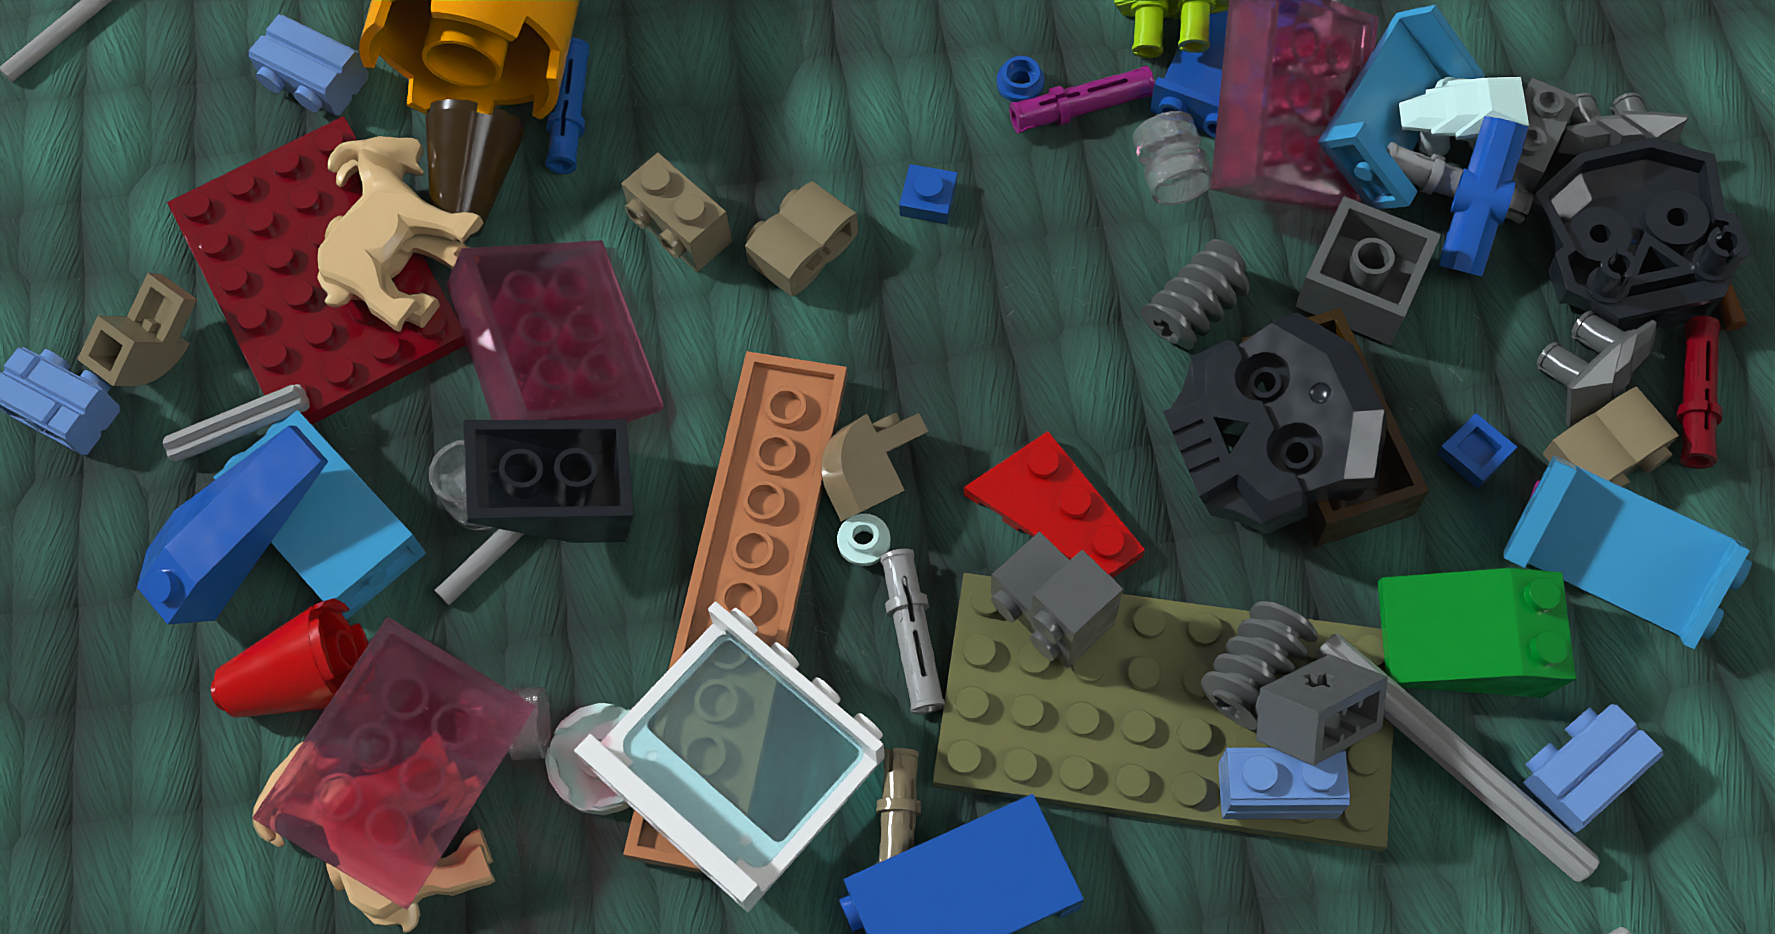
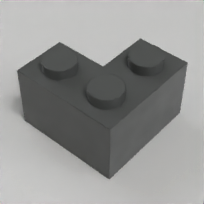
(1056, 598)

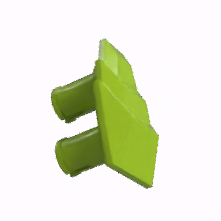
(1150, 17)

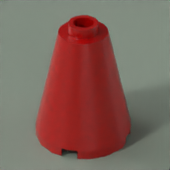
(293, 666)

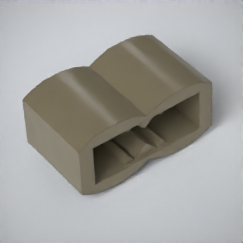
(801, 238)
(1617, 439)

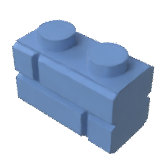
(308, 66)
(56, 401)
(1591, 768)
(1279, 786)

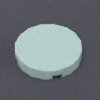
(566, 771)

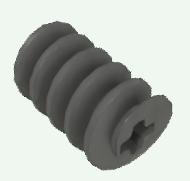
(1198, 295)
(1254, 658)

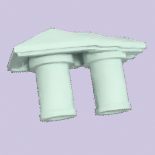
(1460, 110)

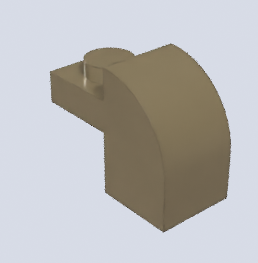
(146, 341)
(857, 462)

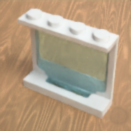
(737, 756)

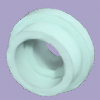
(868, 553)

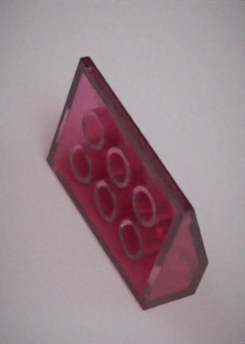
(1278, 92)
(551, 333)
(395, 763)

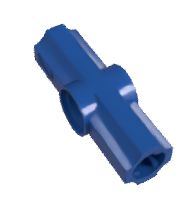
(1483, 195)

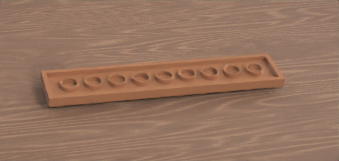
(757, 520)

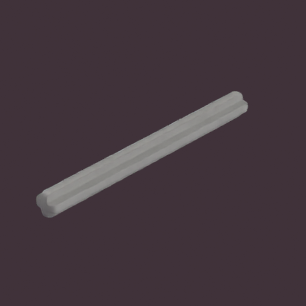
(1474, 771)

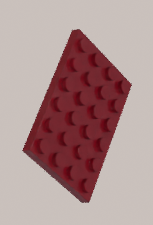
(259, 253)

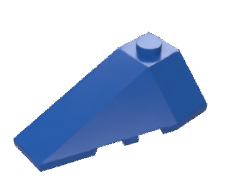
(226, 528)

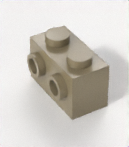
(676, 212)

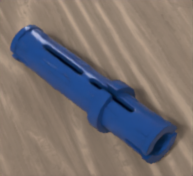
(565, 121)

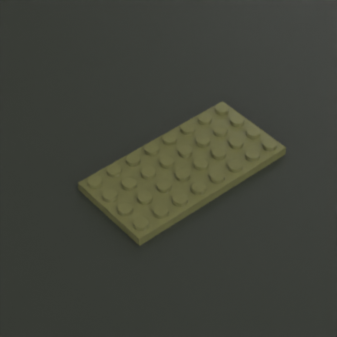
(1128, 720)

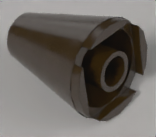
(469, 156)

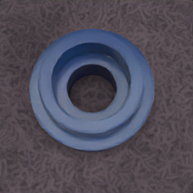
(1022, 69)

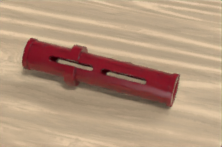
(1700, 405)

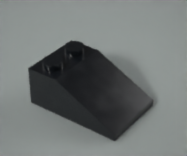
(550, 478)

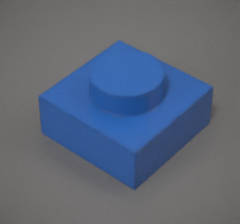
(928, 194)
(1477, 450)

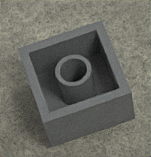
(1368, 269)

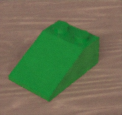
(1477, 631)

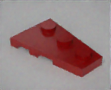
(1049, 494)

